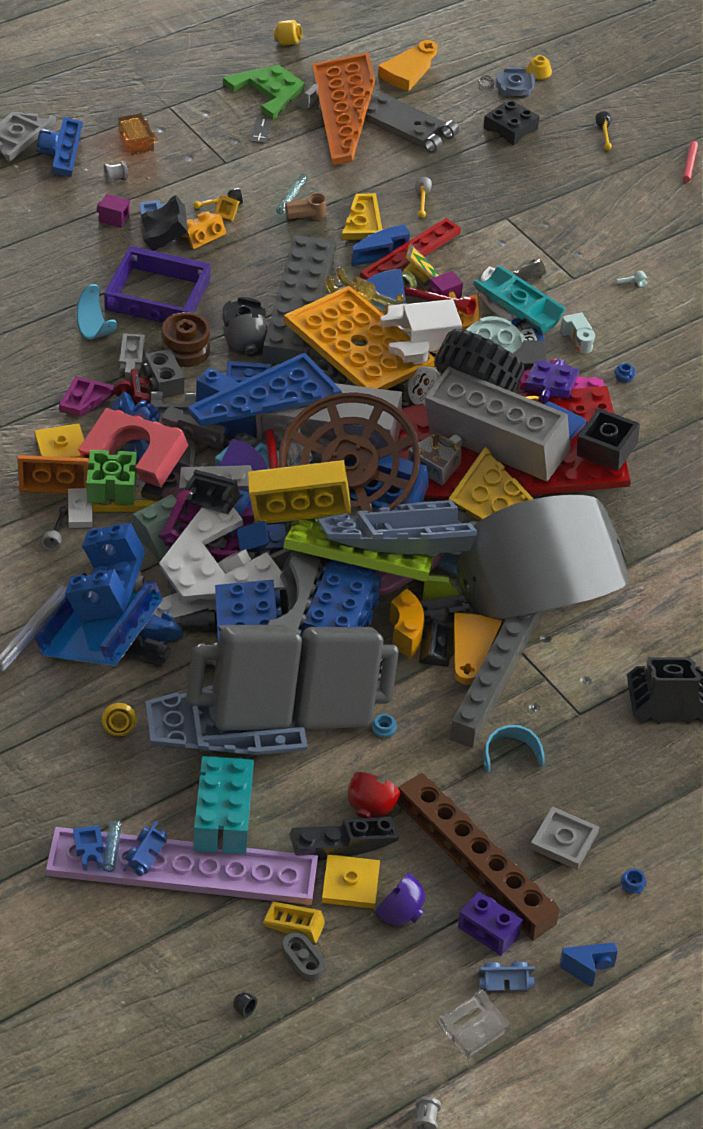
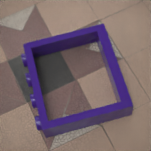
(159, 264)

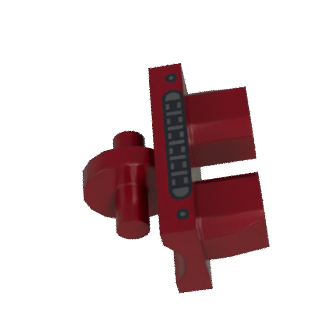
(135, 387)

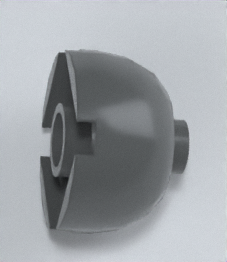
(246, 333)

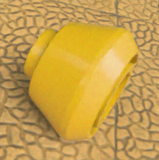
(539, 67)
(119, 719)

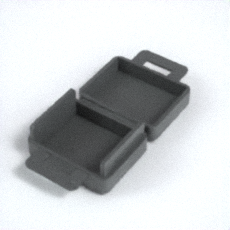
(276, 675)

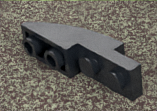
(347, 840)

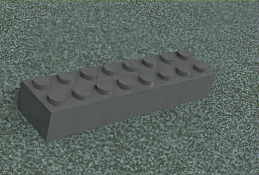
(301, 284)

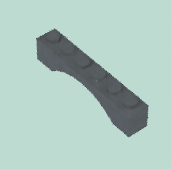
(298, 577)

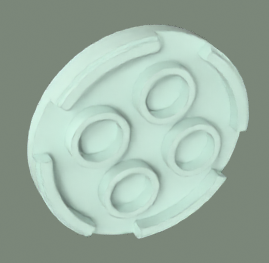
(499, 331)

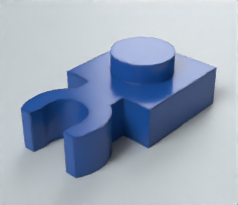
(89, 845)

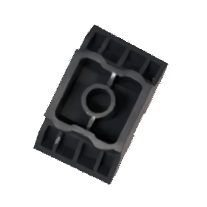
(666, 690)

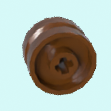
(187, 337)

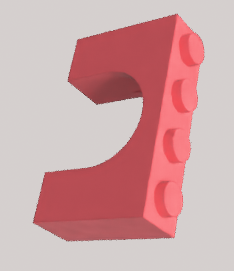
(117, 428)

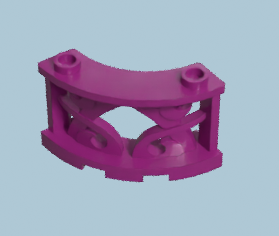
(170, 536)

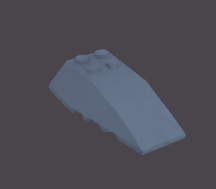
(411, 529)
(184, 726)

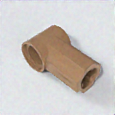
(313, 207)

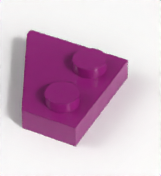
(84, 396)

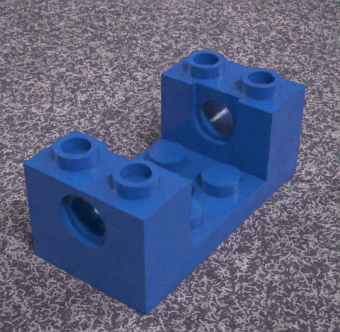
(116, 564)

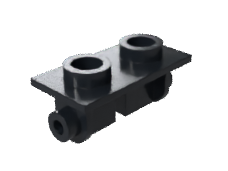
(444, 608)
(148, 651)

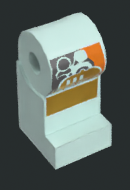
(580, 332)

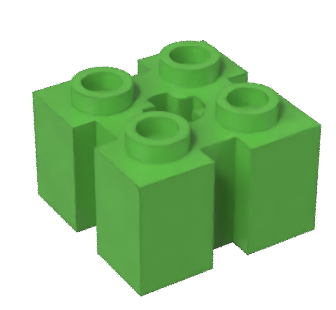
(111, 477)

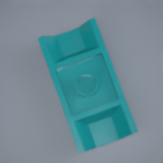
(521, 299)

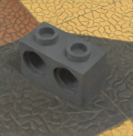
(164, 373)

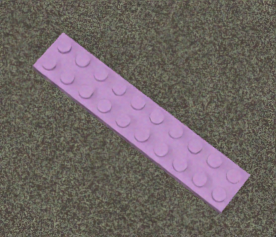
(177, 867)

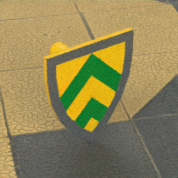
(419, 265)

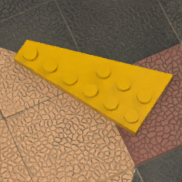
(487, 488)

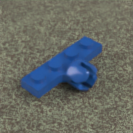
(61, 145)
(148, 412)

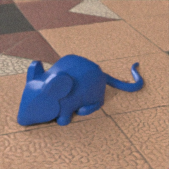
(161, 628)

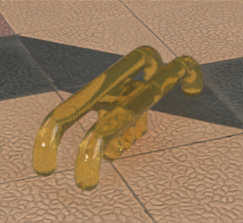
(365, 289)

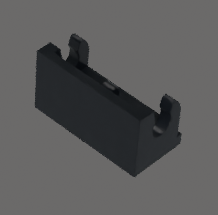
(212, 491)

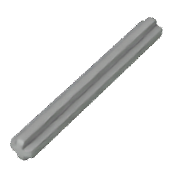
(31, 628)

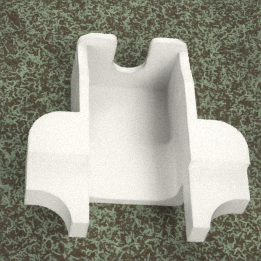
(428, 327)

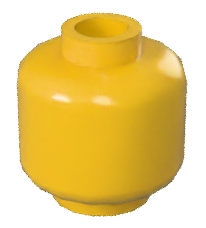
(288, 33)

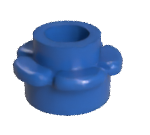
(625, 372)
(634, 876)

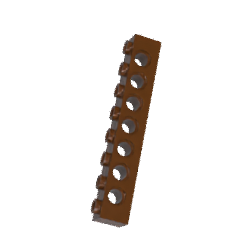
(489, 867)

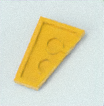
(363, 218)

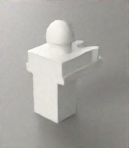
(234, 561)

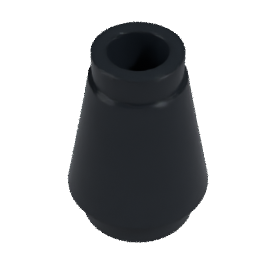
(200, 620)

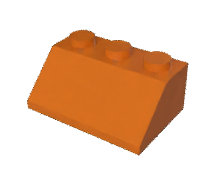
(51, 473)

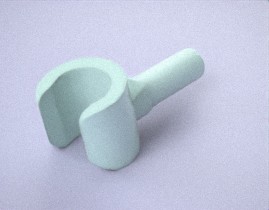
(638, 277)

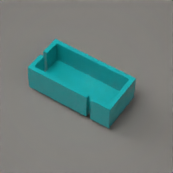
(223, 804)

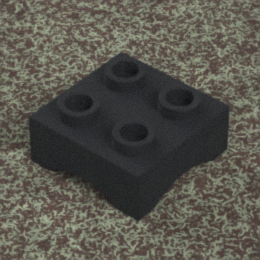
(511, 121)
(165, 223)

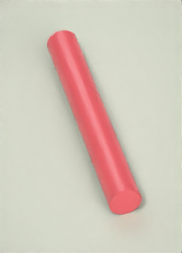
(690, 161)

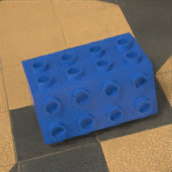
(343, 596)
(247, 603)

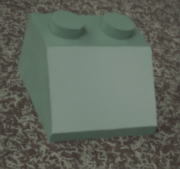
(151, 521)

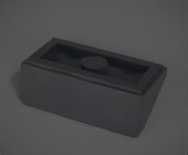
(436, 643)

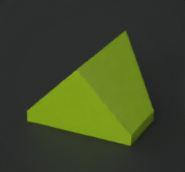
(438, 587)

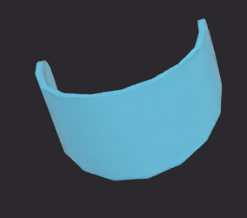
(90, 316)
(517, 732)

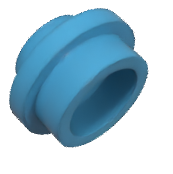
(384, 726)

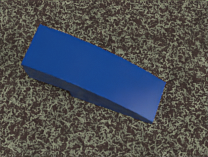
(379, 244)

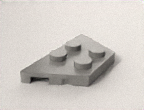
(20, 131)

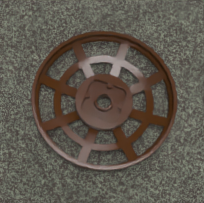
(356, 446)

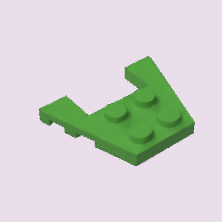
(272, 82)

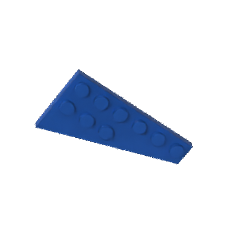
(278, 388)

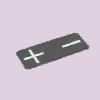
(261, 129)

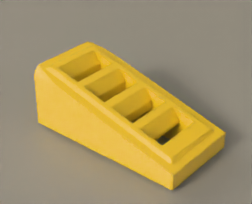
(311, 926)

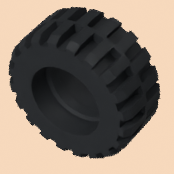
(479, 358)

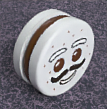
(422, 383)

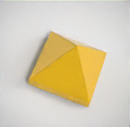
(226, 207)

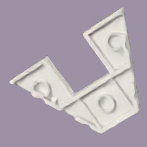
(196, 572)

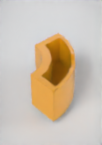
(408, 619)

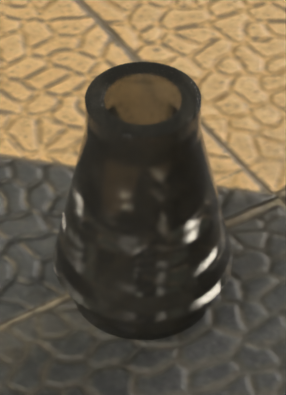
(531, 271)

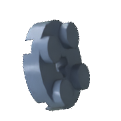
(508, 87)

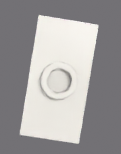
(78, 509)

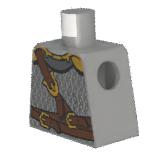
(440, 456)

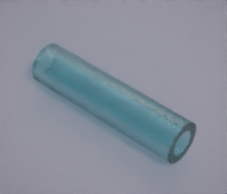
(112, 846)

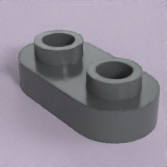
(305, 958)

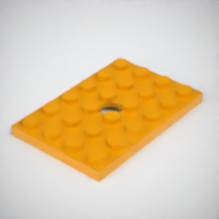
(344, 316)

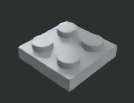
(564, 838)

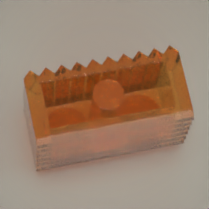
(136, 133)

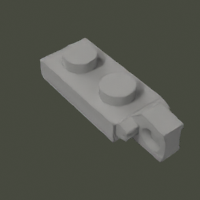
(131, 353)

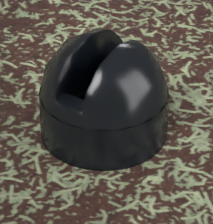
(245, 1004)

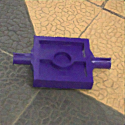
(552, 379)

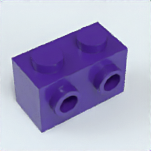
(490, 923)

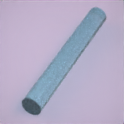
(292, 193)

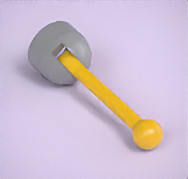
(423, 190)

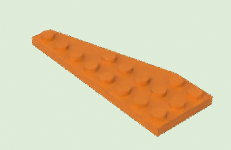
(344, 97)

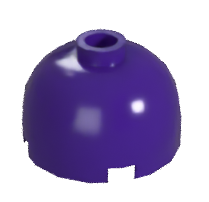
(403, 902)

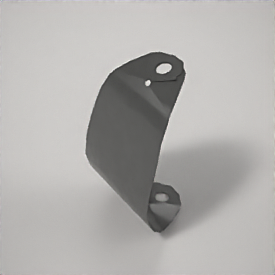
(542, 557)

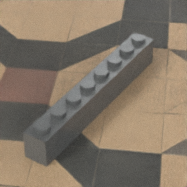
(492, 678)

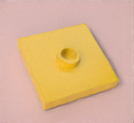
(60, 441)
(351, 881)

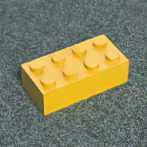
(299, 492)

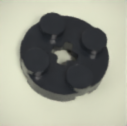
(243, 305)

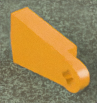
(408, 66)
(471, 643)

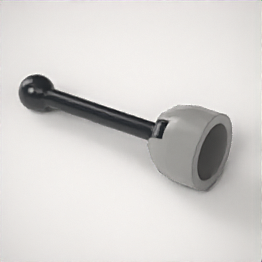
(51, 536)

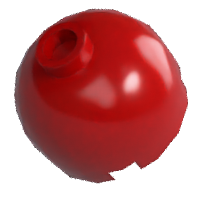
(370, 796)

